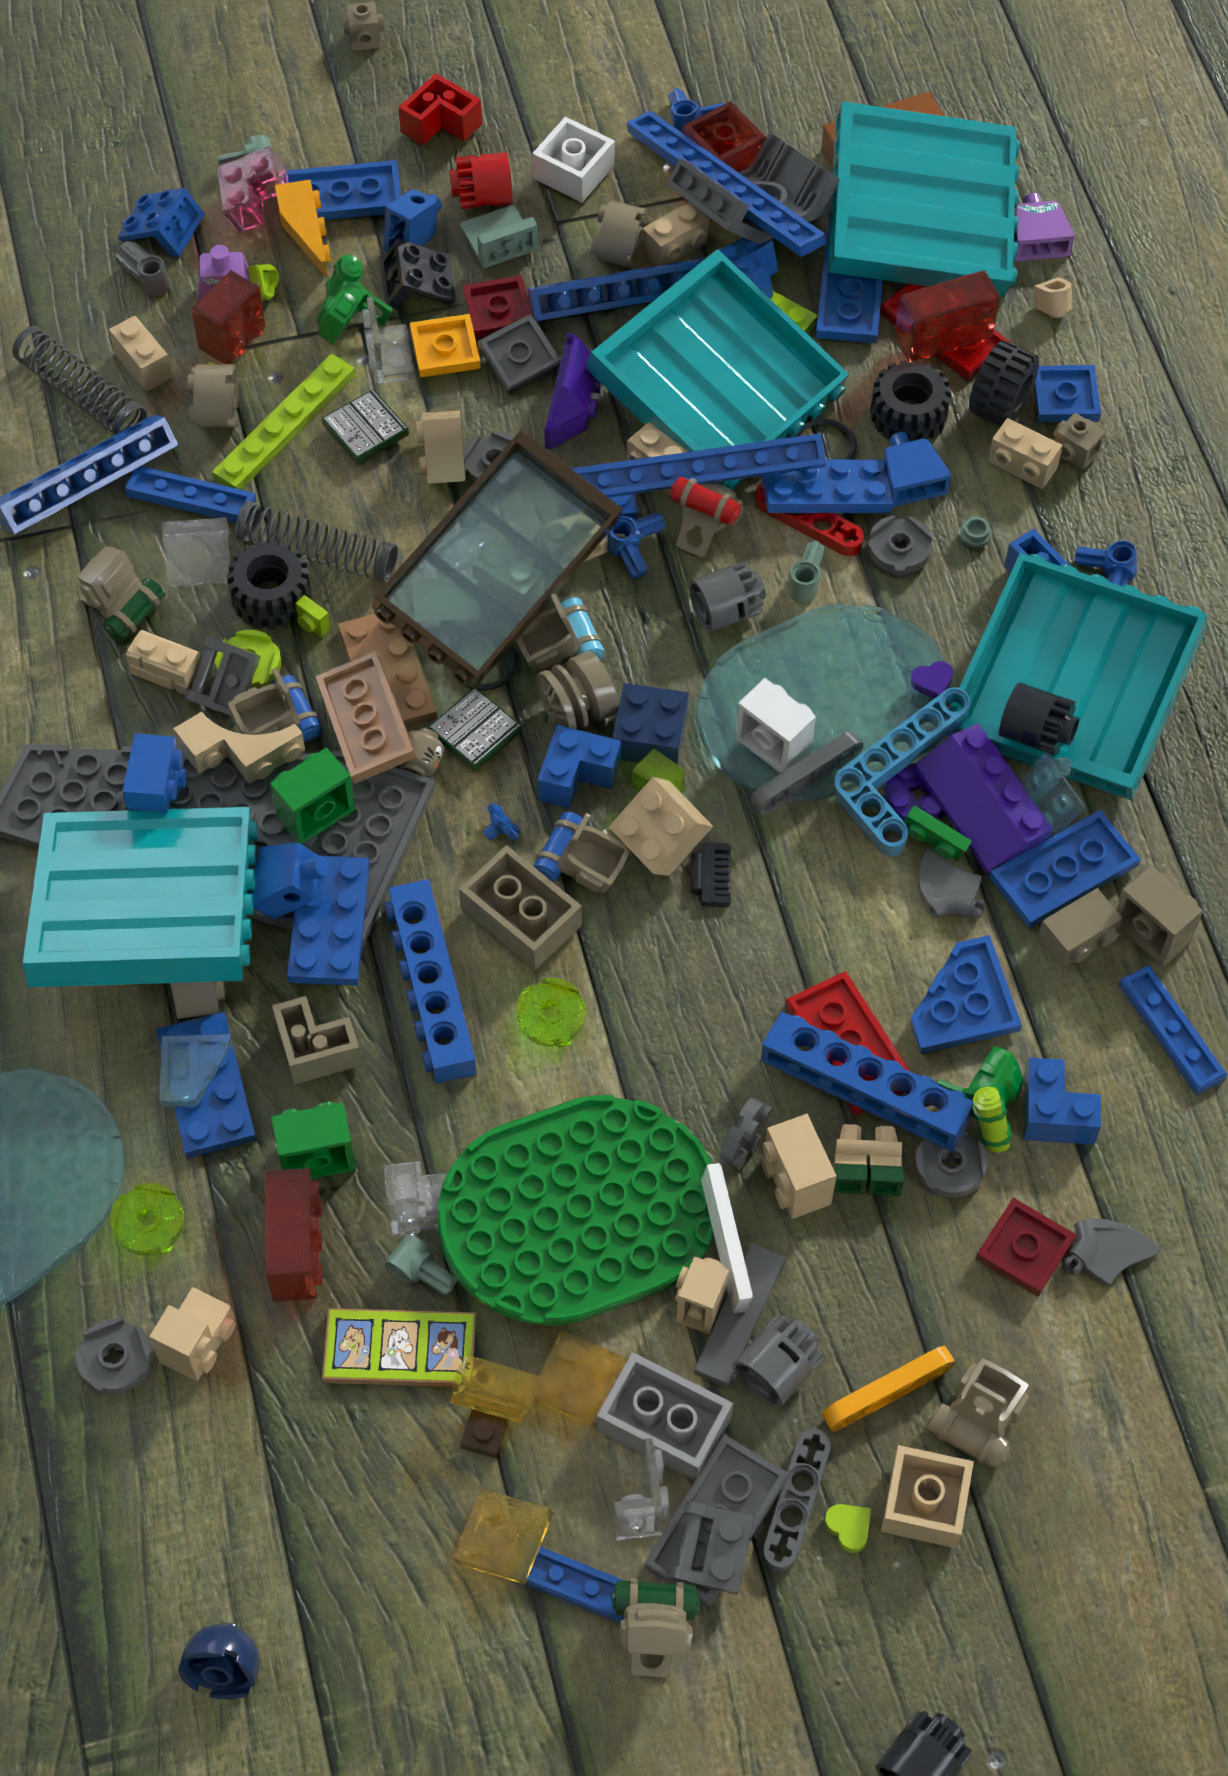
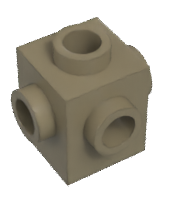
(363, 26)
(1080, 440)

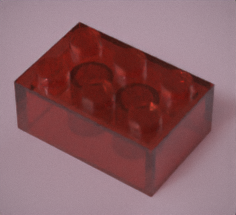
(946, 316)
(293, 1234)

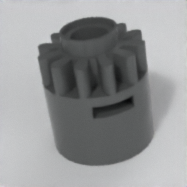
(727, 596)
(778, 1360)

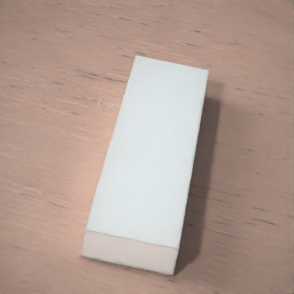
(726, 1237)

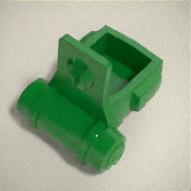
(345, 298)

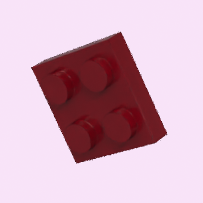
(496, 304)
(1025, 1246)

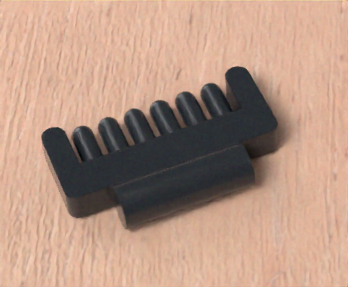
(703, 876)

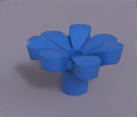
(500, 824)

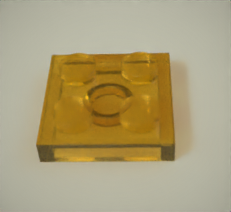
(578, 1378)
(503, 1536)

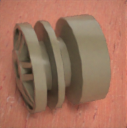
(578, 692)

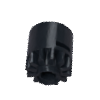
(1039, 719)
(926, 1748)

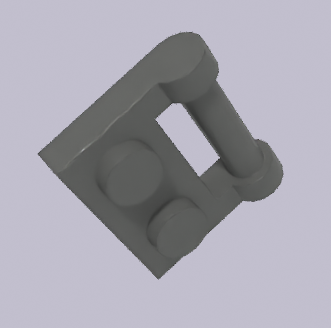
(232, 678)
(725, 1549)

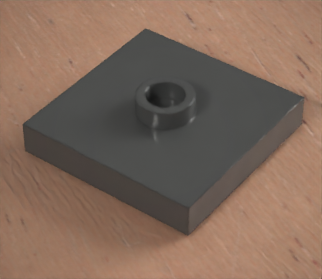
(519, 354)

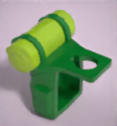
(992, 1091)

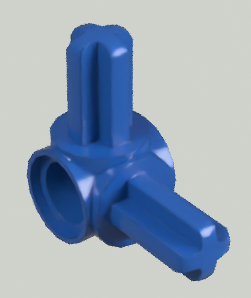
(685, 110)
(628, 547)
(1110, 560)

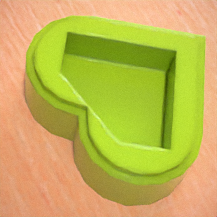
(266, 278)
(849, 1525)

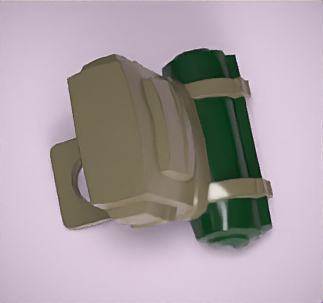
(117, 593)
(655, 1621)

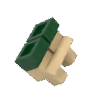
(881, 1156)

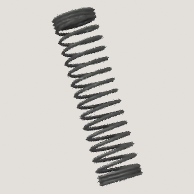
(120, 414)
(380, 572)

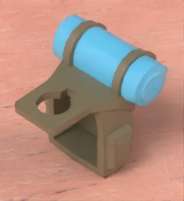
(559, 634)

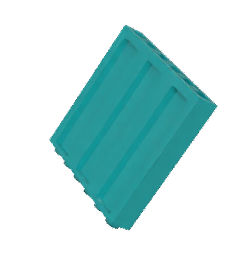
(923, 197)
(717, 363)
(1091, 644)
(141, 897)

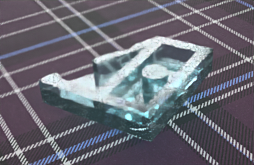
(189, 1067)

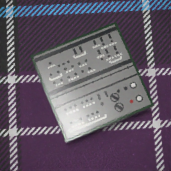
(365, 426)
(475, 729)

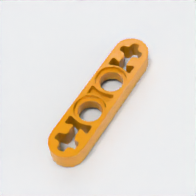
(888, 1388)

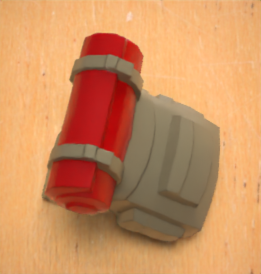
(707, 506)

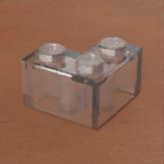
(411, 1197)

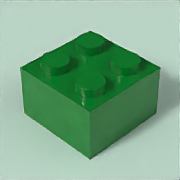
(312, 795)
(314, 1140)

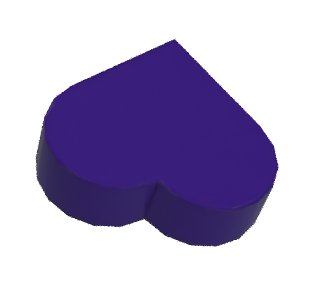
(932, 679)

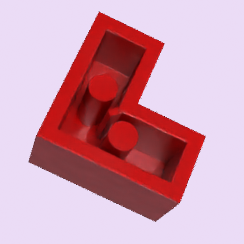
(440, 106)

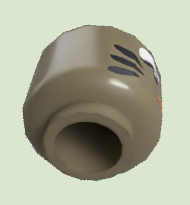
(428, 752)

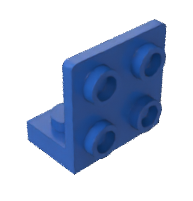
(167, 216)

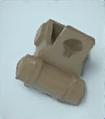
(981, 1412)

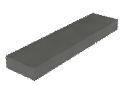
(735, 1330)

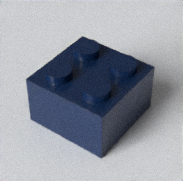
(651, 720)

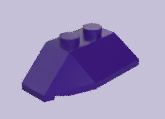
(573, 395)

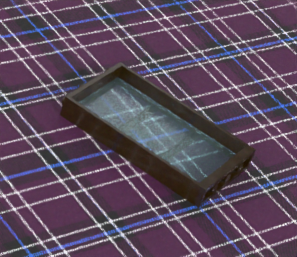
(496, 559)

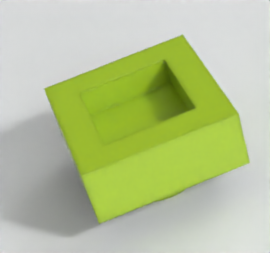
(312, 617)

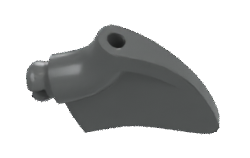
(948, 888)
(1107, 1249)

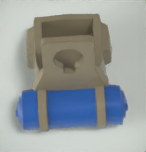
(275, 709)
(583, 853)

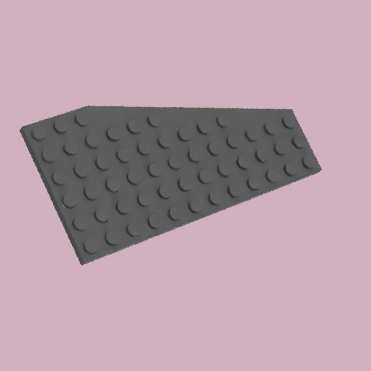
(93, 780)

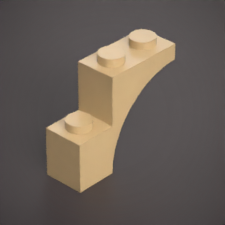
(253, 755)

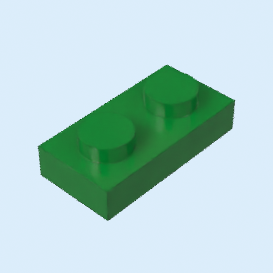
(926, 828)

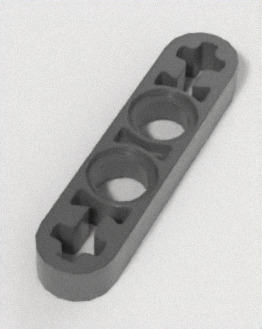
(807, 772)
(796, 1500)

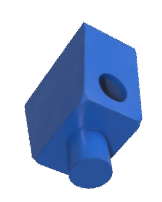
(411, 219)
(914, 470)
(286, 878)

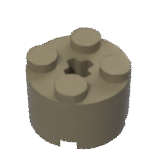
(619, 233)
(214, 395)

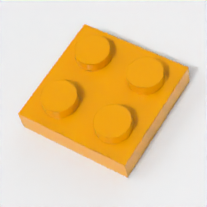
(445, 345)

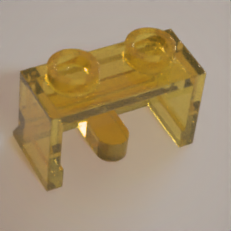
(494, 1389)

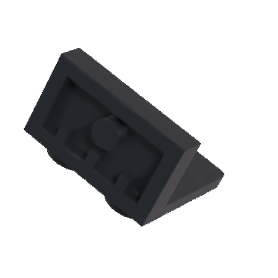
(415, 270)

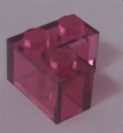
(247, 183)

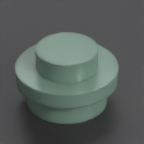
(975, 532)

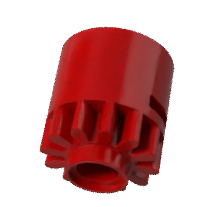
(482, 180)

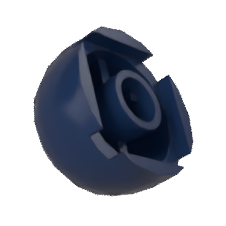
(220, 1660)

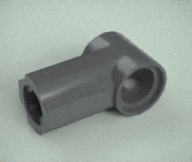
(144, 267)

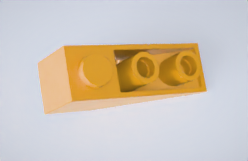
(299, 218)

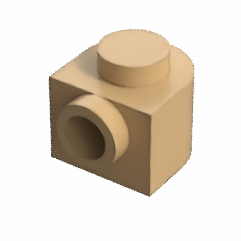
(1054, 297)

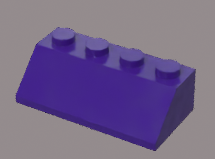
(983, 797)

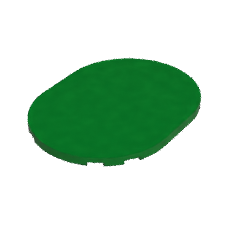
(575, 1210)

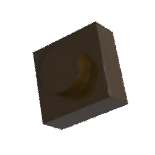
(484, 1433)

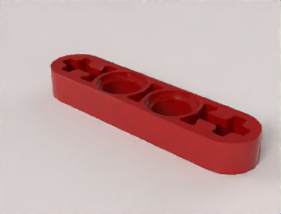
(805, 524)

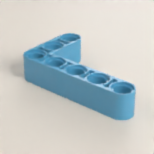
(893, 763)

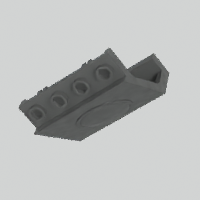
(776, 170)

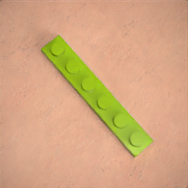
(284, 423)

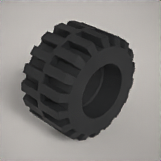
(912, 383)
(1003, 383)
(262, 565)

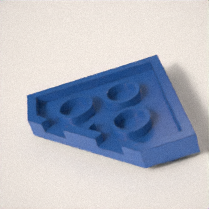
(966, 1000)

